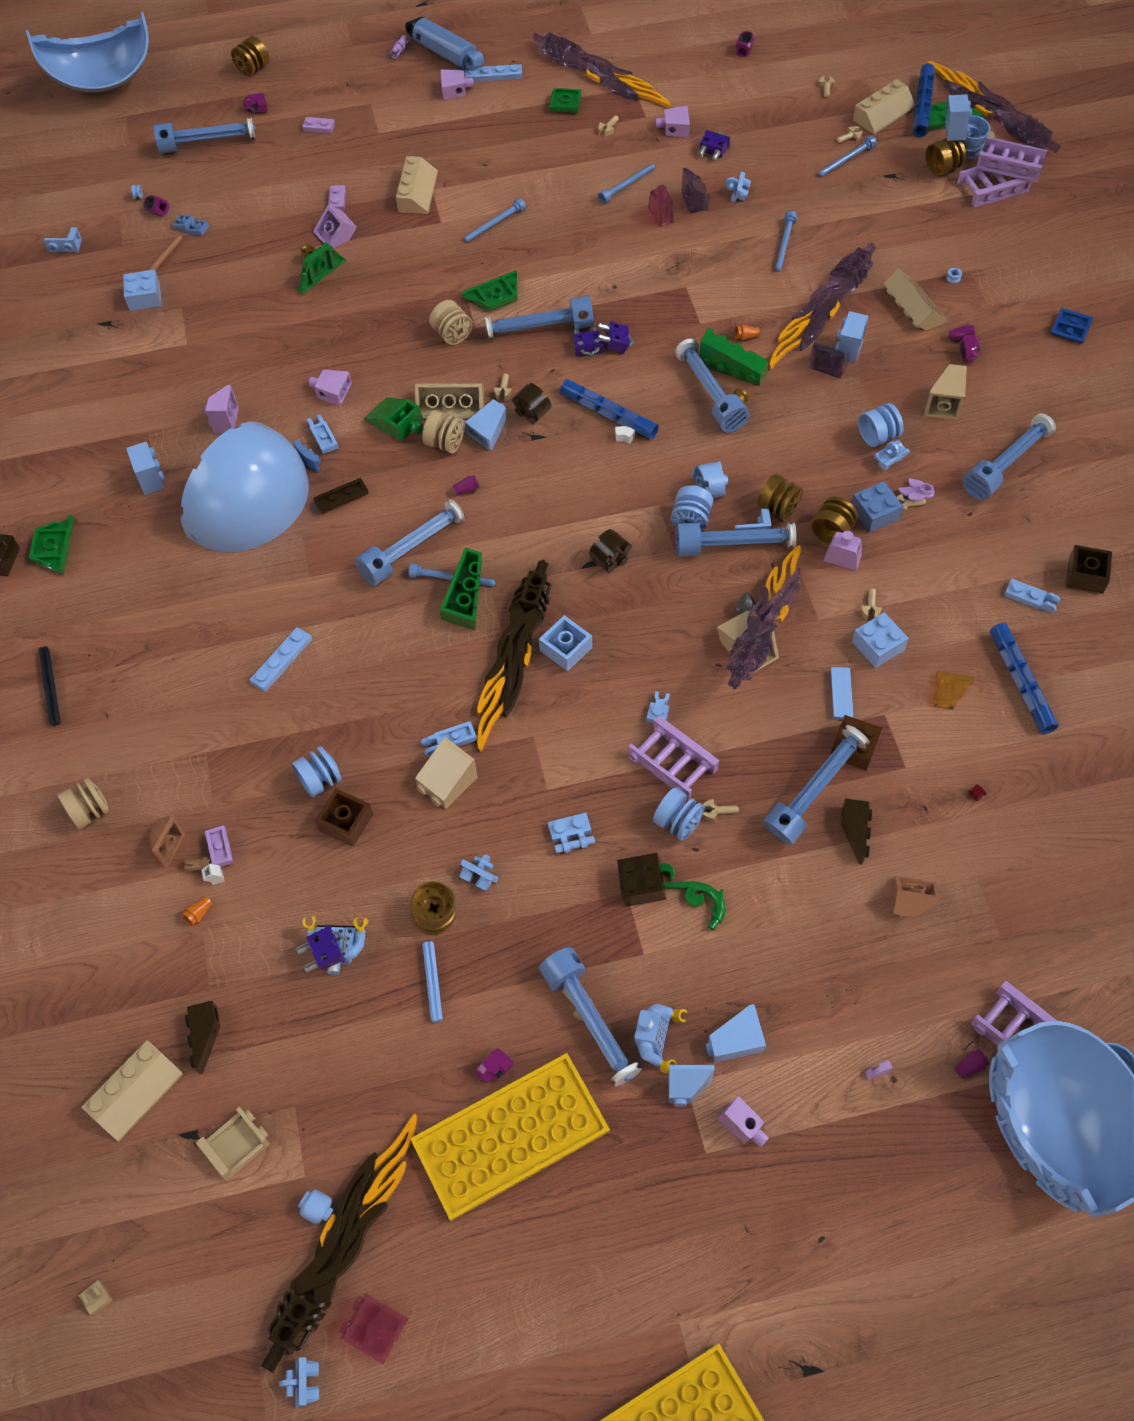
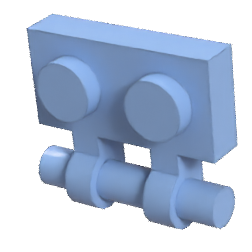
(570, 828)

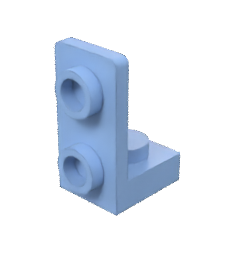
(68, 244)
(763, 522)

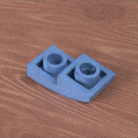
(188, 225)
(308, 457)

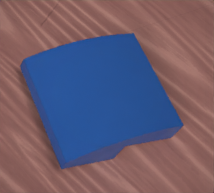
(1072, 325)

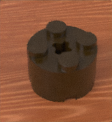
(531, 403)
(610, 550)

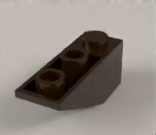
(855, 826)
(204, 1027)

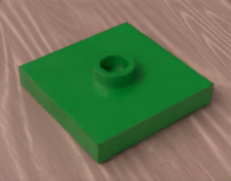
(565, 100)

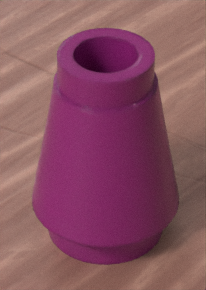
(959, 333)
(466, 485)
(971, 1064)

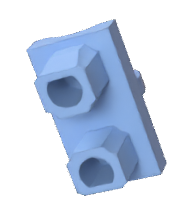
(738, 186)
(892, 453)
(470, 869)
(303, 1394)

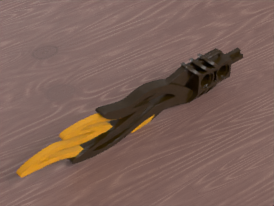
(518, 620)
(344, 1223)

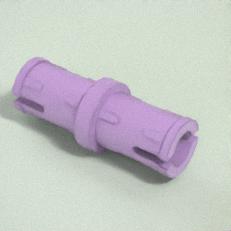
(399, 46)

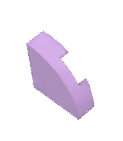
(884, 1069)

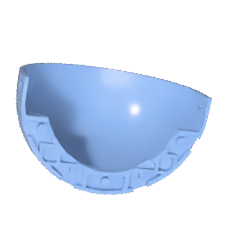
(94, 61)
(244, 490)
(1068, 1114)

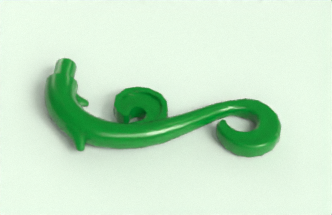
(692, 887)

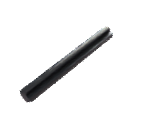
(49, 686)

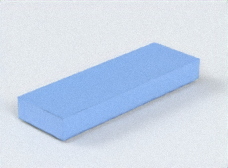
(841, 692)

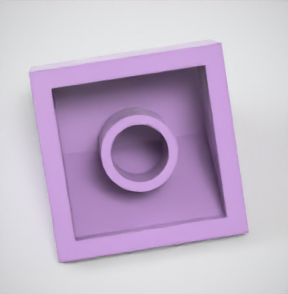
(334, 227)
(222, 410)

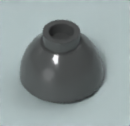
(745, 603)

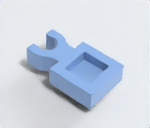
(658, 708)

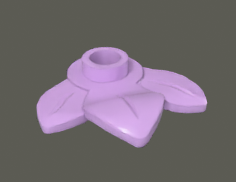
(917, 490)

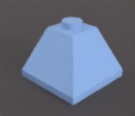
(687, 1082)

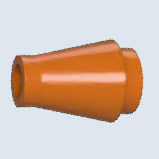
(745, 332)
(196, 911)

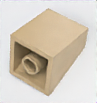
(947, 394)
(735, 627)
(446, 774)

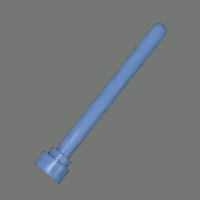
(869, 143)
(605, 195)
(517, 206)
(789, 219)
(417, 571)

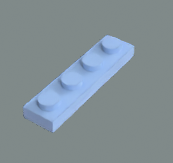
(495, 73)
(280, 659)

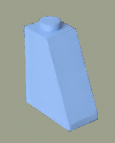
(487, 424)
(737, 1037)

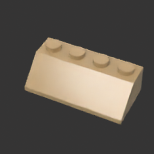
(884, 107)
(416, 186)
(914, 301)
(454, 399)
(132, 1090)

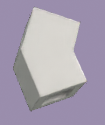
(624, 434)
(213, 874)

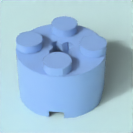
(711, 478)

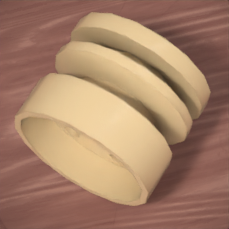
(450, 322)
(443, 431)
(83, 803)

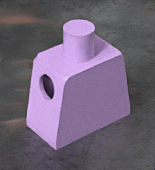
(454, 83)
(675, 122)
(331, 385)
(844, 550)
(735, 1117)

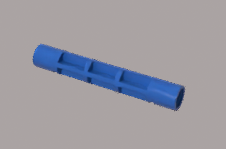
(923, 102)
(609, 409)
(1024, 678)

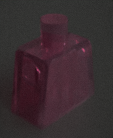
(661, 206)

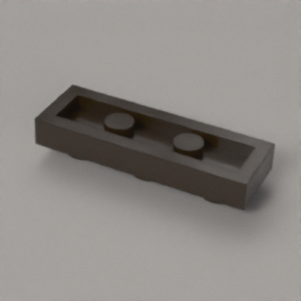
(340, 495)

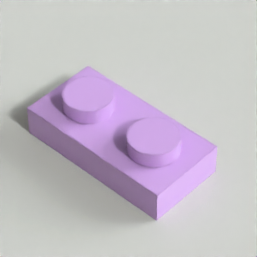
(318, 125)
(337, 196)
(219, 846)

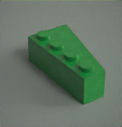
(732, 359)
(463, 593)

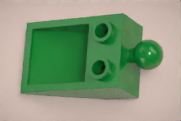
(397, 417)

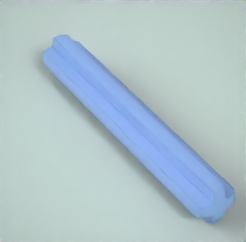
(432, 982)

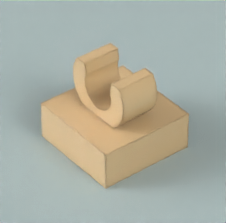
(95, 1297)

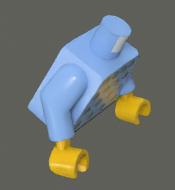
(355, 941)
(652, 1034)

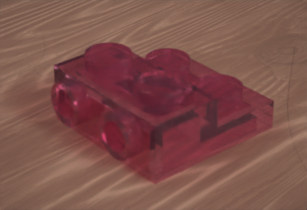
(372, 1327)

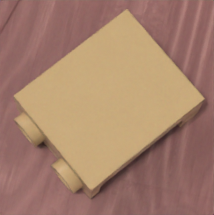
(234, 1144)

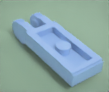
(323, 435)
(1032, 596)
(459, 735)

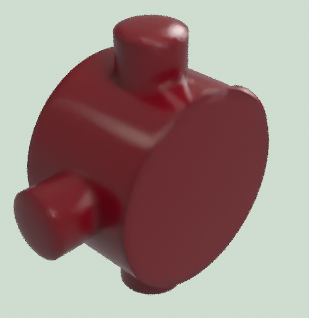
(977, 792)

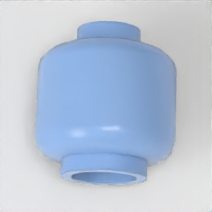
(315, 1206)

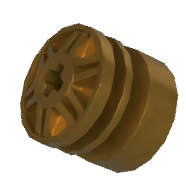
(250, 56)
(945, 156)
(780, 496)
(833, 517)
(435, 897)

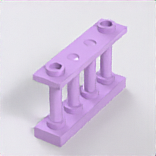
(996, 159)
(991, 193)
(676, 740)
(1026, 1010)

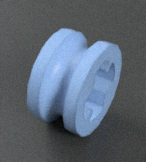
(137, 191)
(950, 275)

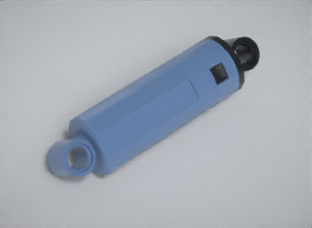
(444, 43)

